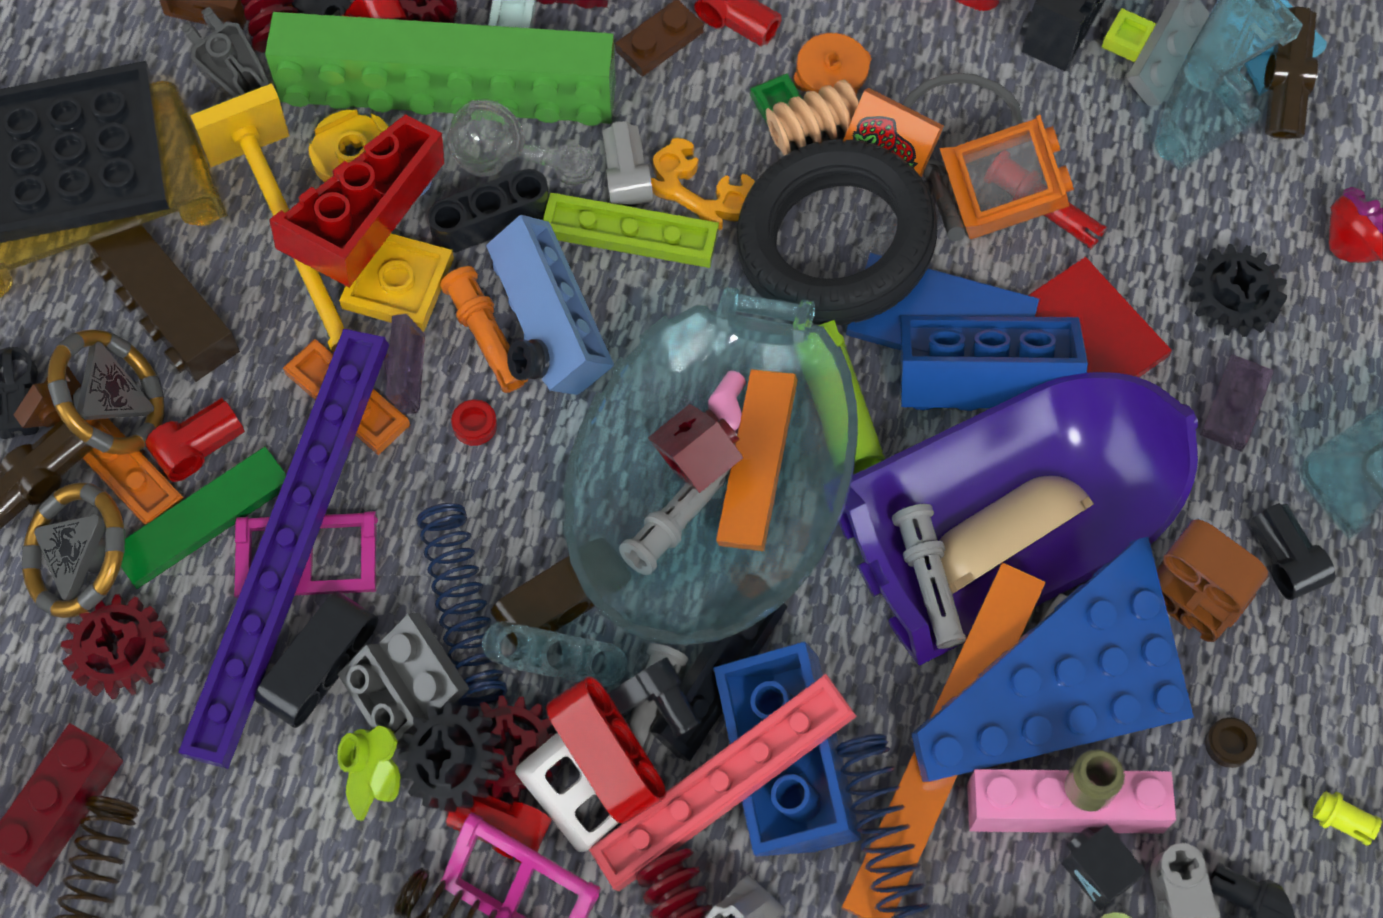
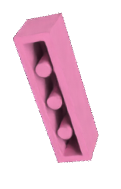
(1040, 804)

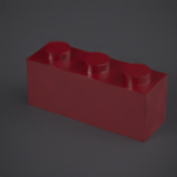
(53, 803)

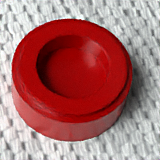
(474, 422)

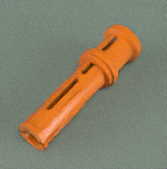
(477, 312)

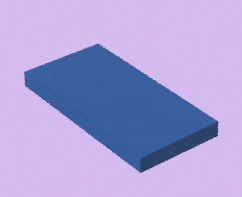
(940, 296)

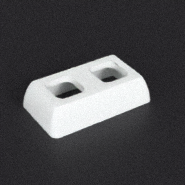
(561, 806)

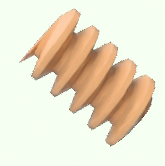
(812, 116)

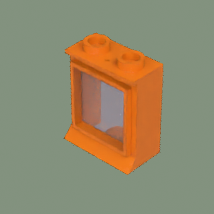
(1007, 177)

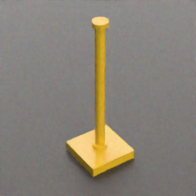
(243, 128)

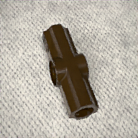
(1291, 79)
(35, 470)

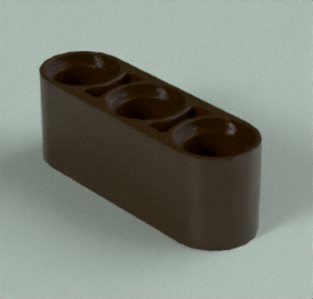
(544, 601)

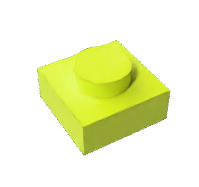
(1128, 35)

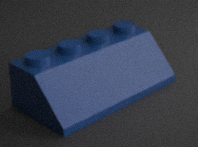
(1001, 359)
(807, 802)

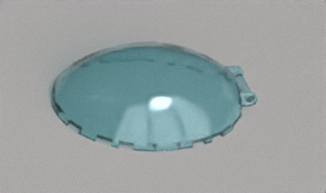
(620, 477)

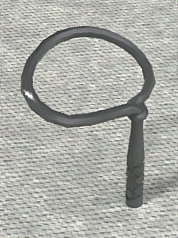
(935, 170)

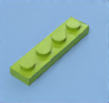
(632, 230)

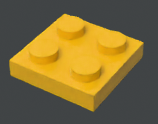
(399, 280)

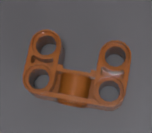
(1208, 579)

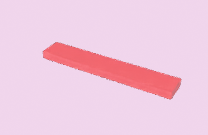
(723, 782)

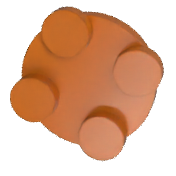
(831, 59)

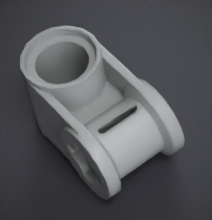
(1182, 895)

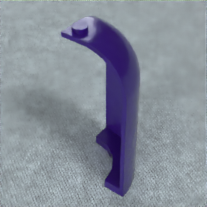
(1100, 429)

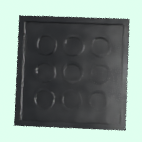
(79, 152)

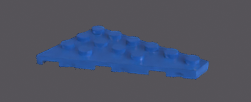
(1077, 678)

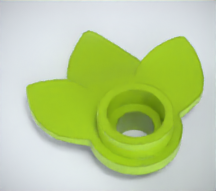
(370, 768)

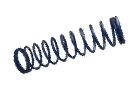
(454, 521)
(859, 749)

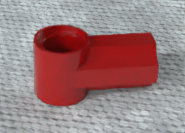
(745, 17)
(183, 446)
(515, 819)

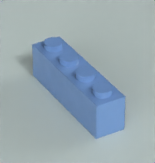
(549, 303)

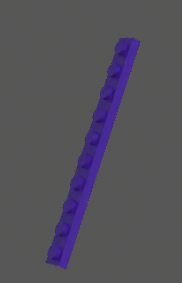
(284, 550)

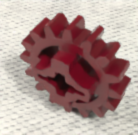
(94, 647)
(525, 742)

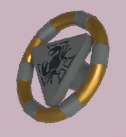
(105, 390)
(73, 550)

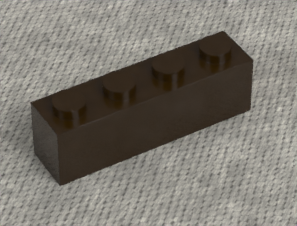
(165, 299)

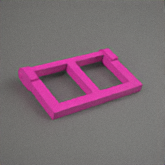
(367, 583)
(530, 861)

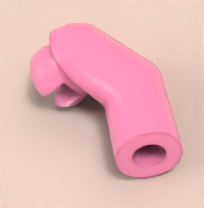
(724, 399)

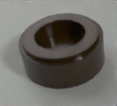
(1230, 742)

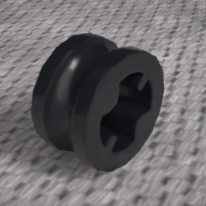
(528, 359)

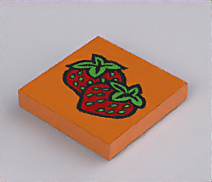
(895, 128)

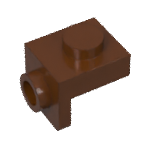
(37, 406)

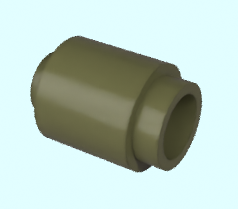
(1104, 771)

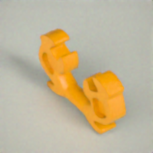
(671, 166)

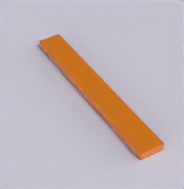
(993, 632)

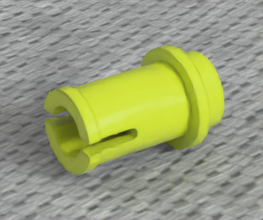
(1347, 818)

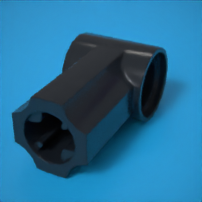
(1295, 562)

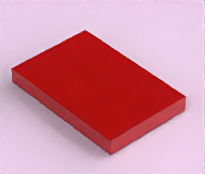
(1111, 329)

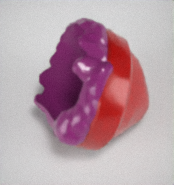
(1356, 227)

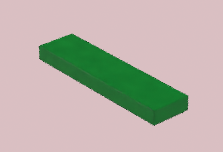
(201, 517)

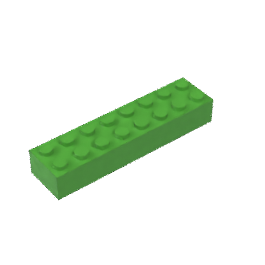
(441, 67)

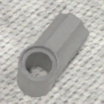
(626, 175)
(748, 900)

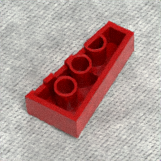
(362, 203)

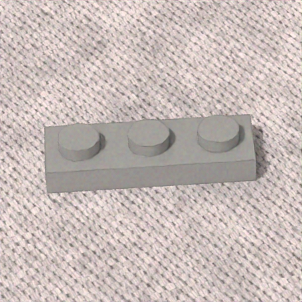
(1166, 49)

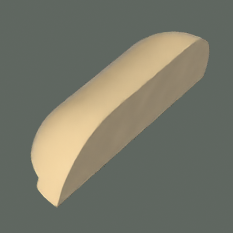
(1009, 527)

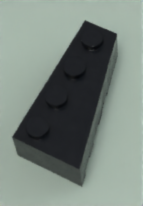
(1058, 29)

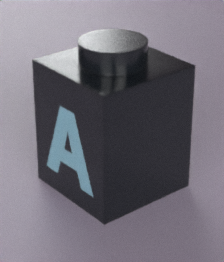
(1102, 865)

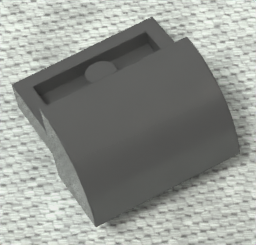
(402, 677)

